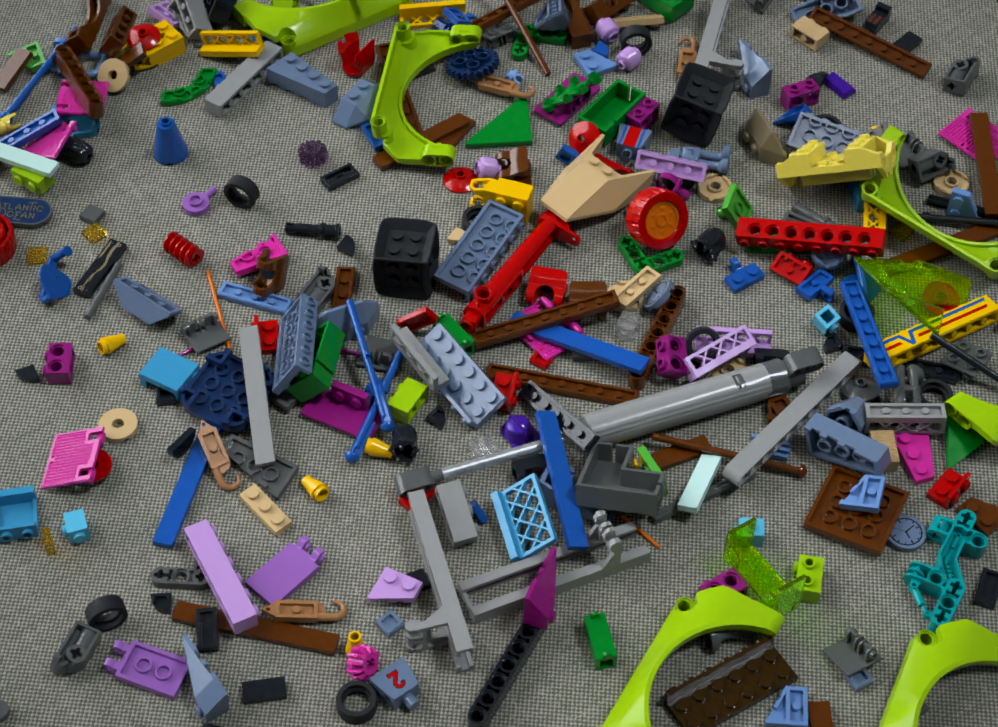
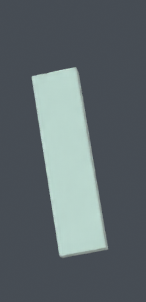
(28, 160)
(699, 483)

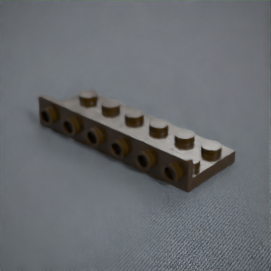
(730, 686)

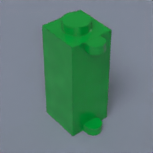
(457, 332)
(600, 641)

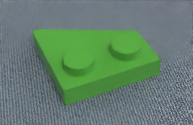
(37, 59)

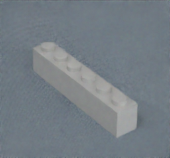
(241, 81)

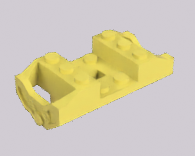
(855, 164)

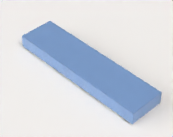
(245, 296)

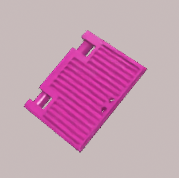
(68, 99)
(960, 134)
(51, 142)
(549, 350)
(71, 455)

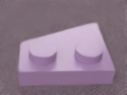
(160, 13)
(395, 587)

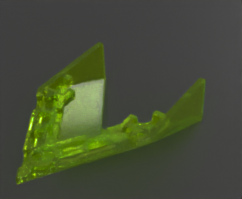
(919, 287)

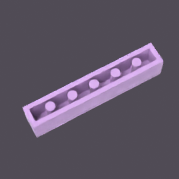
(221, 576)

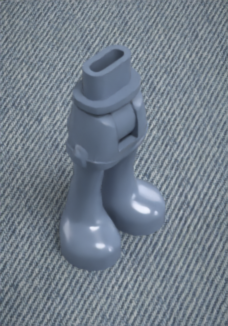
(718, 160)

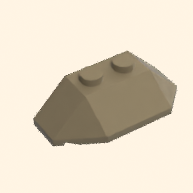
(763, 139)

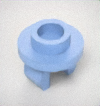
(512, 75)

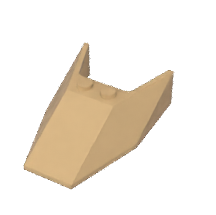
(592, 188)

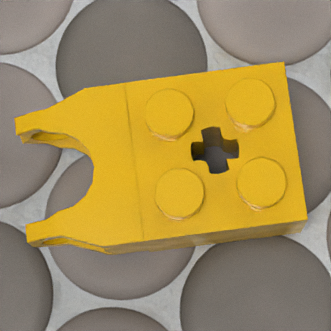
(169, 47)
(509, 193)

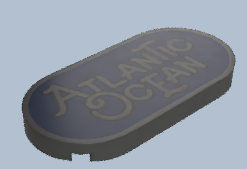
(25, 211)

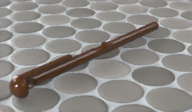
(525, 32)
(800, 471)

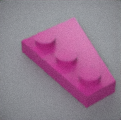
(247, 261)
(916, 456)

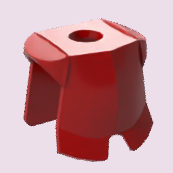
(352, 55)

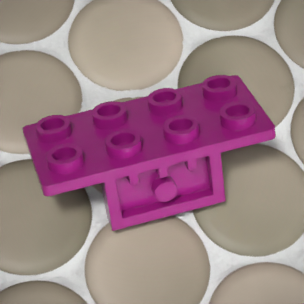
(566, 111)
(341, 409)

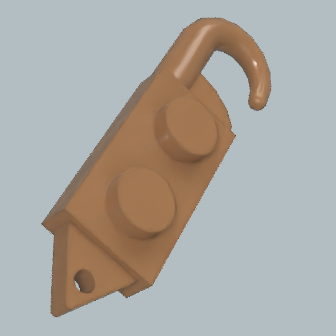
(687, 54)
(503, 87)
(216, 455)
(303, 611)

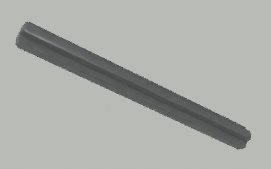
(714, 490)

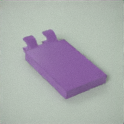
(286, 571)
(148, 668)

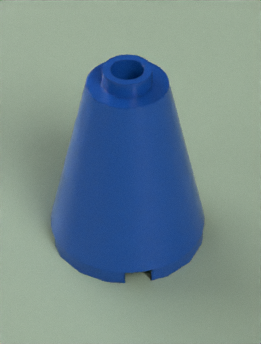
(169, 143)

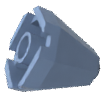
(849, 413)

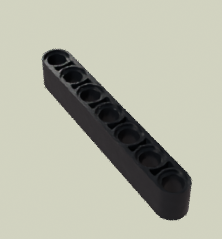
(503, 677)

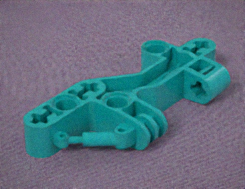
(954, 541)

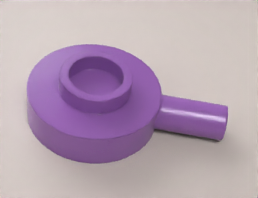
(198, 203)

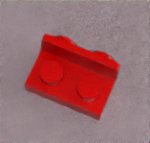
(791, 268)
(268, 335)
(508, 385)
(948, 488)

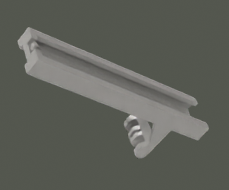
(707, 51)
(600, 536)
(449, 612)

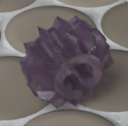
(312, 153)

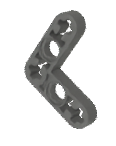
(191, 583)

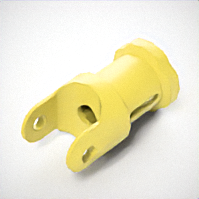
(5, 124)

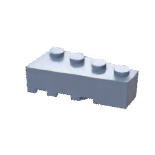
(302, 79)
(845, 446)

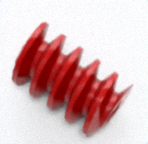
(183, 250)

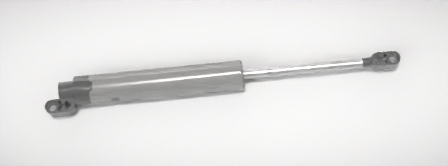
(651, 412)

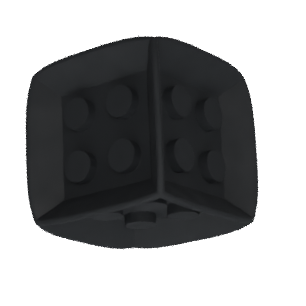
(698, 104)
(406, 258)

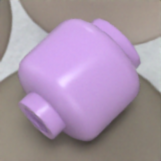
(607, 30)
(629, 58)
(487, 167)

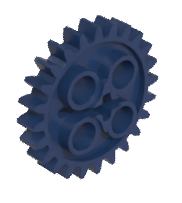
(472, 64)

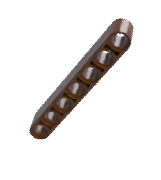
(79, 81)
(661, 326)

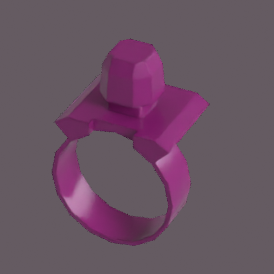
(683, 193)

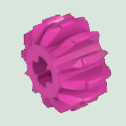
(362, 662)

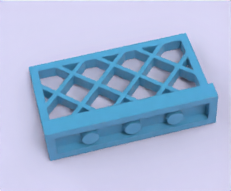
(511, 529)

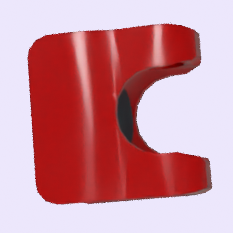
(547, 281)

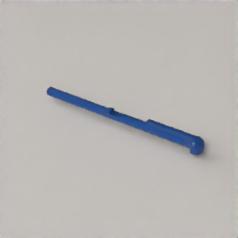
(14, 107)
(379, 394)
(354, 454)

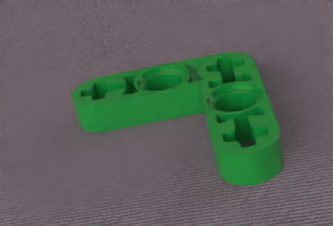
(558, 38)
(665, 257)

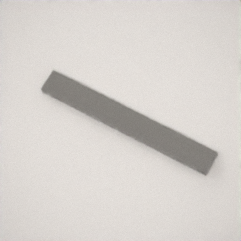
(257, 396)

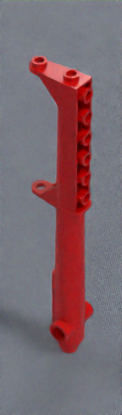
(507, 279)

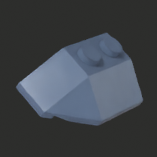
(552, 16)
(356, 105)
(144, 301)
(367, 311)

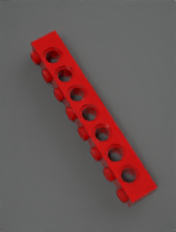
(819, 232)

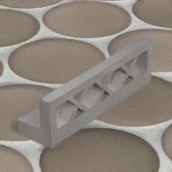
(418, 357)
(905, 415)

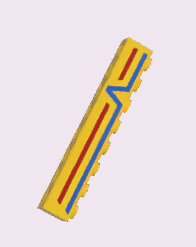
(955, 324)

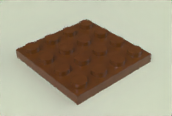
(855, 528)

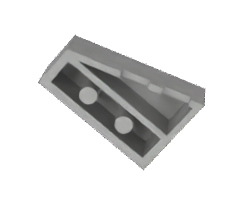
(191, 16)
(456, 513)

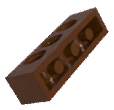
(118, 32)

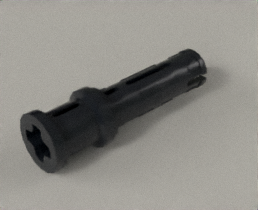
(322, 230)

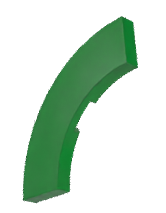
(198, 87)

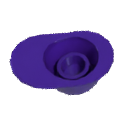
(519, 431)

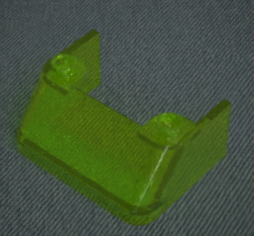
(758, 572)

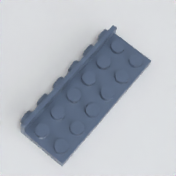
(814, 128)
(480, 248)
(295, 342)
(469, 387)

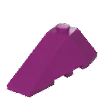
(540, 598)

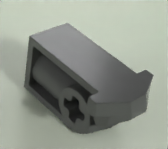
(961, 75)
(929, 164)
(320, 287)
(76, 649)

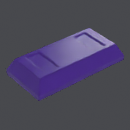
(839, 85)

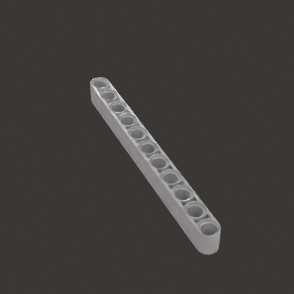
(791, 419)

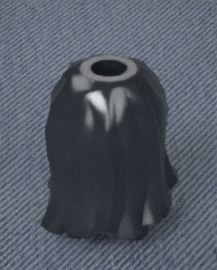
(77, 150)
(709, 244)
(404, 443)

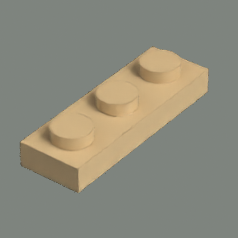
(652, 20)
(637, 287)
(265, 510)

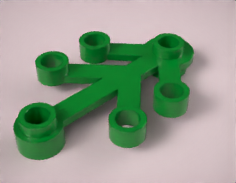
(573, 89)

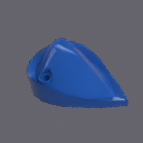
(792, 115)

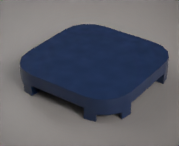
(219, 392)

